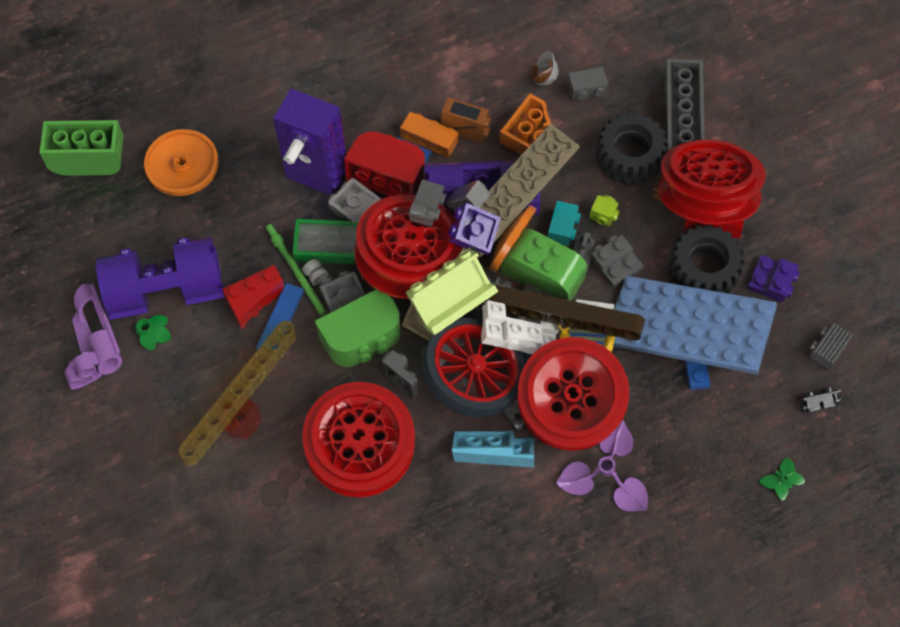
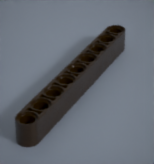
(569, 313)

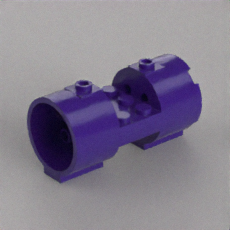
(459, 174)
(126, 283)

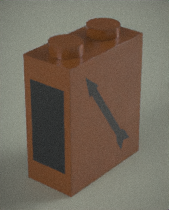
(468, 120)

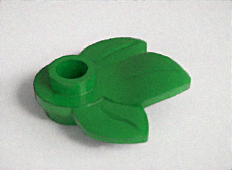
(155, 333)

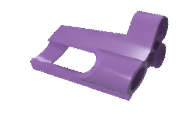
(98, 350)

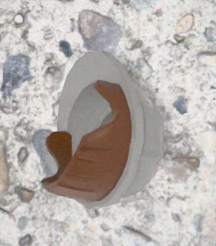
(545, 69)

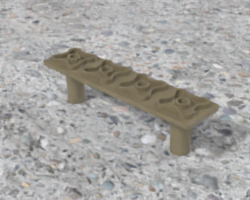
(528, 176)

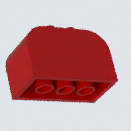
(385, 164)

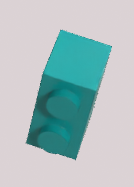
(563, 223)

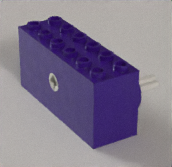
(311, 141)

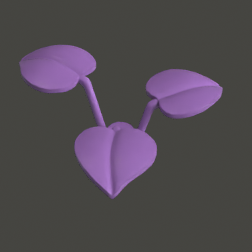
(577, 477)

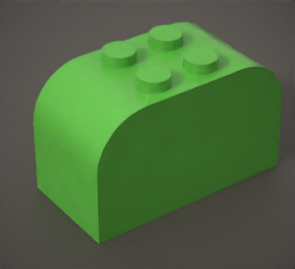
(82, 147)
(545, 265)
(360, 329)

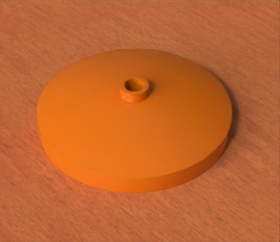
(181, 162)
(510, 236)

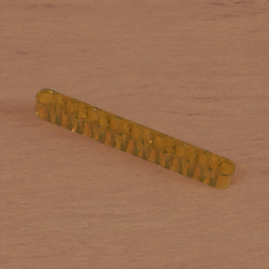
(237, 400)

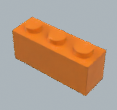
(429, 134)

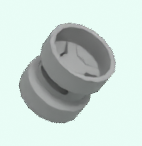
(315, 272)

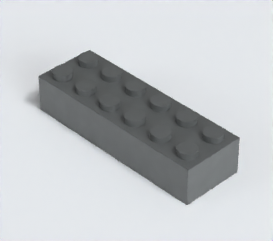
(683, 101)

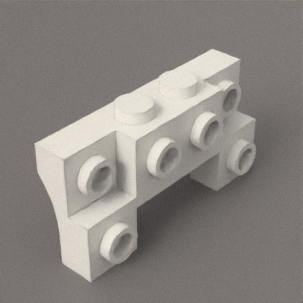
(512, 332)

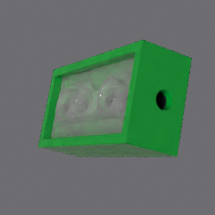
(325, 240)

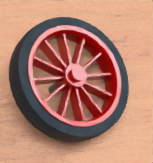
(473, 367)

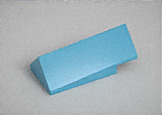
(493, 448)

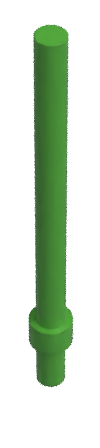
(278, 241)

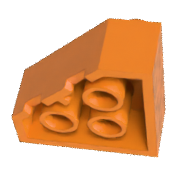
(525, 125)

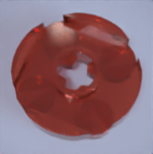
(249, 425)

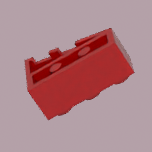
(253, 294)

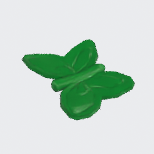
(783, 480)

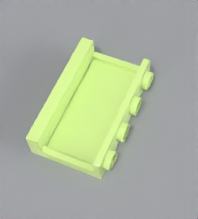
(451, 291)

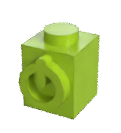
(604, 210)

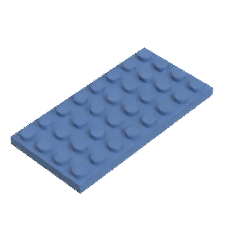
(697, 324)

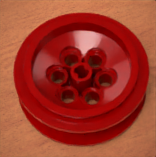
(711, 182)
(400, 252)
(584, 360)
(359, 475)

